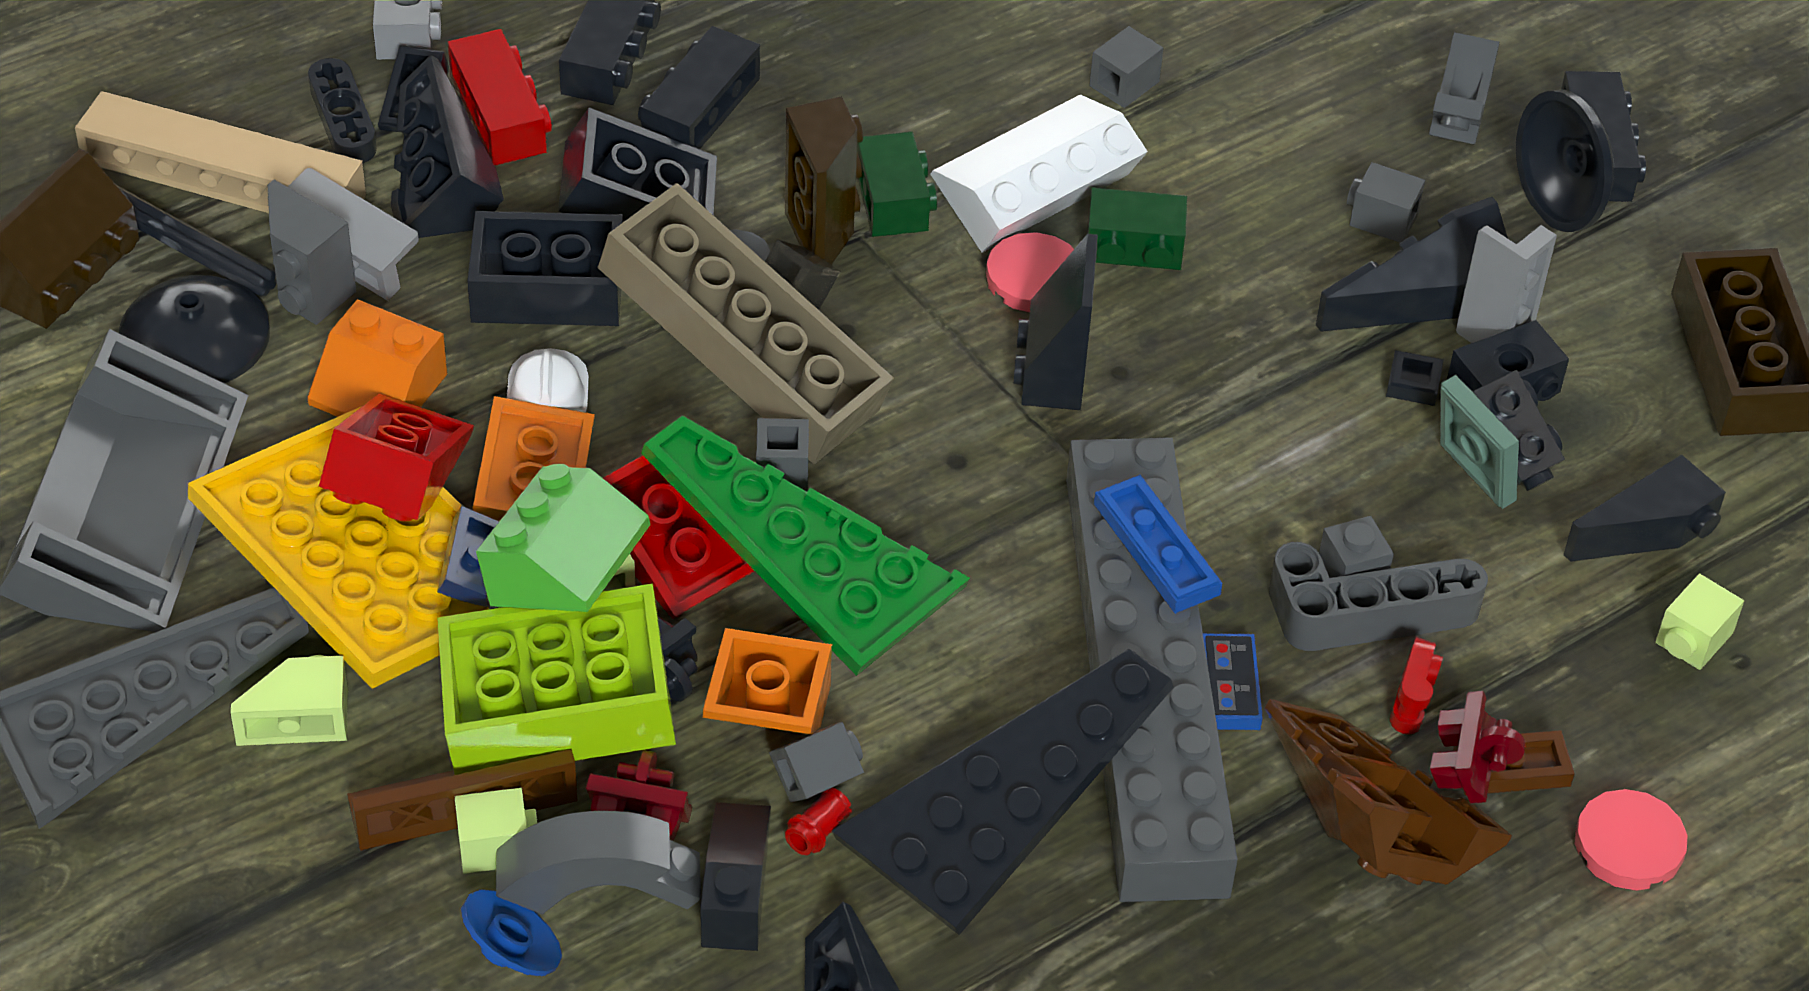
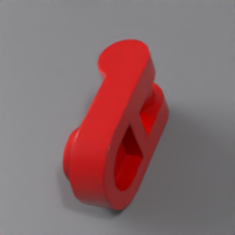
(1415, 687)

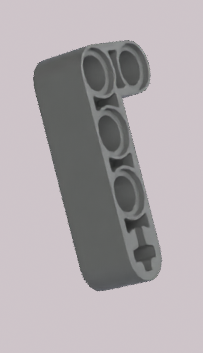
(1370, 605)

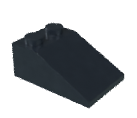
(625, 167)
(1058, 333)

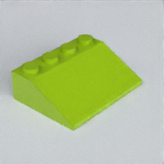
(554, 681)

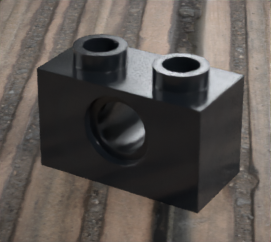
(1522, 349)

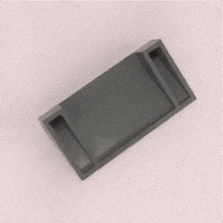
(114, 503)

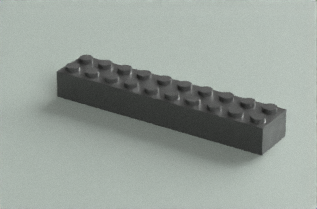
(1169, 778)

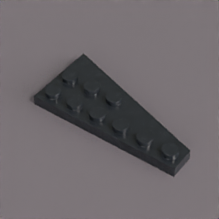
(984, 810)

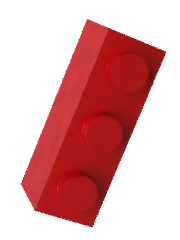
(499, 96)

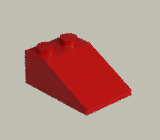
(393, 457)
(679, 548)

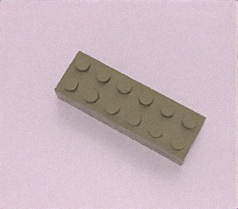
(743, 320)

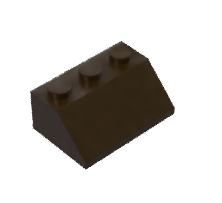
(822, 175)
(63, 240)

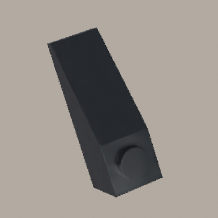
(1650, 515)
(735, 877)

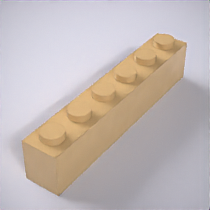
(202, 153)

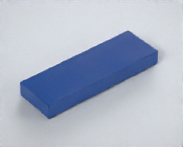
(1157, 544)

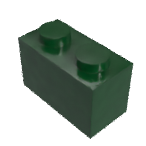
(895, 184)
(1138, 228)

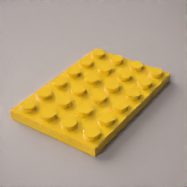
(339, 564)

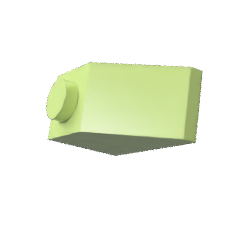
(294, 704)

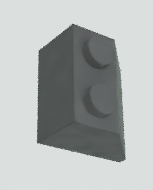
(309, 254)

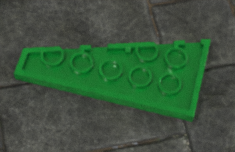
(810, 550)

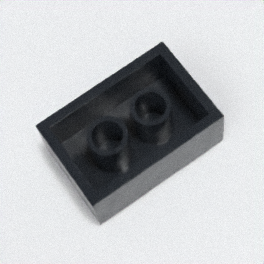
(541, 269)

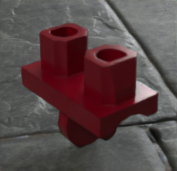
(1481, 744)
(642, 795)

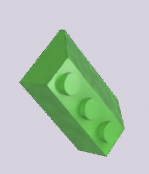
(560, 542)

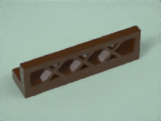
(428, 802)

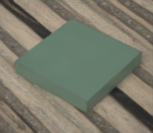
(1479, 442)

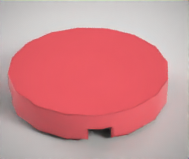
(1023, 265)
(1631, 839)

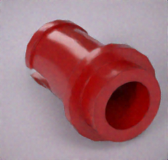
(809, 831)

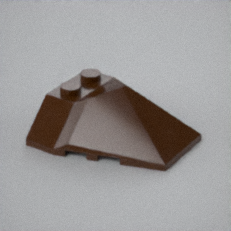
(1379, 806)

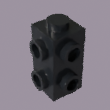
(1515, 406)

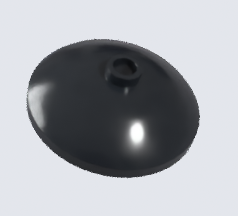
(1564, 160)
(202, 324)

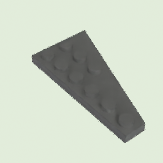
(102, 713)

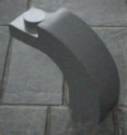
(1464, 88)
(595, 850)

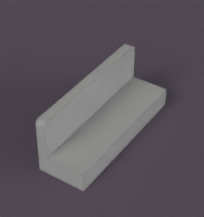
(375, 236)
(1504, 282)

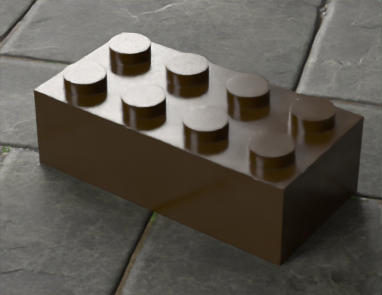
(1745, 339)

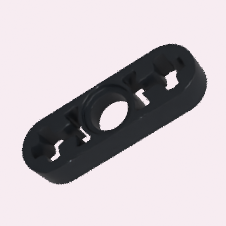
(344, 96)

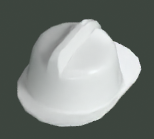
(549, 379)

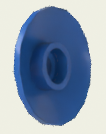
(511, 934)

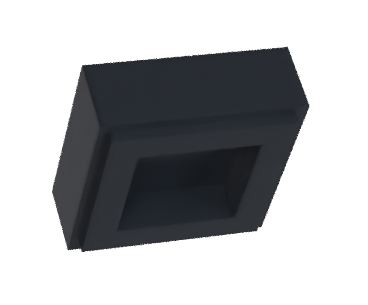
(1414, 378)

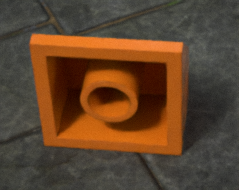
(377, 354)
(770, 682)

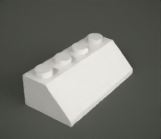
(1038, 169)

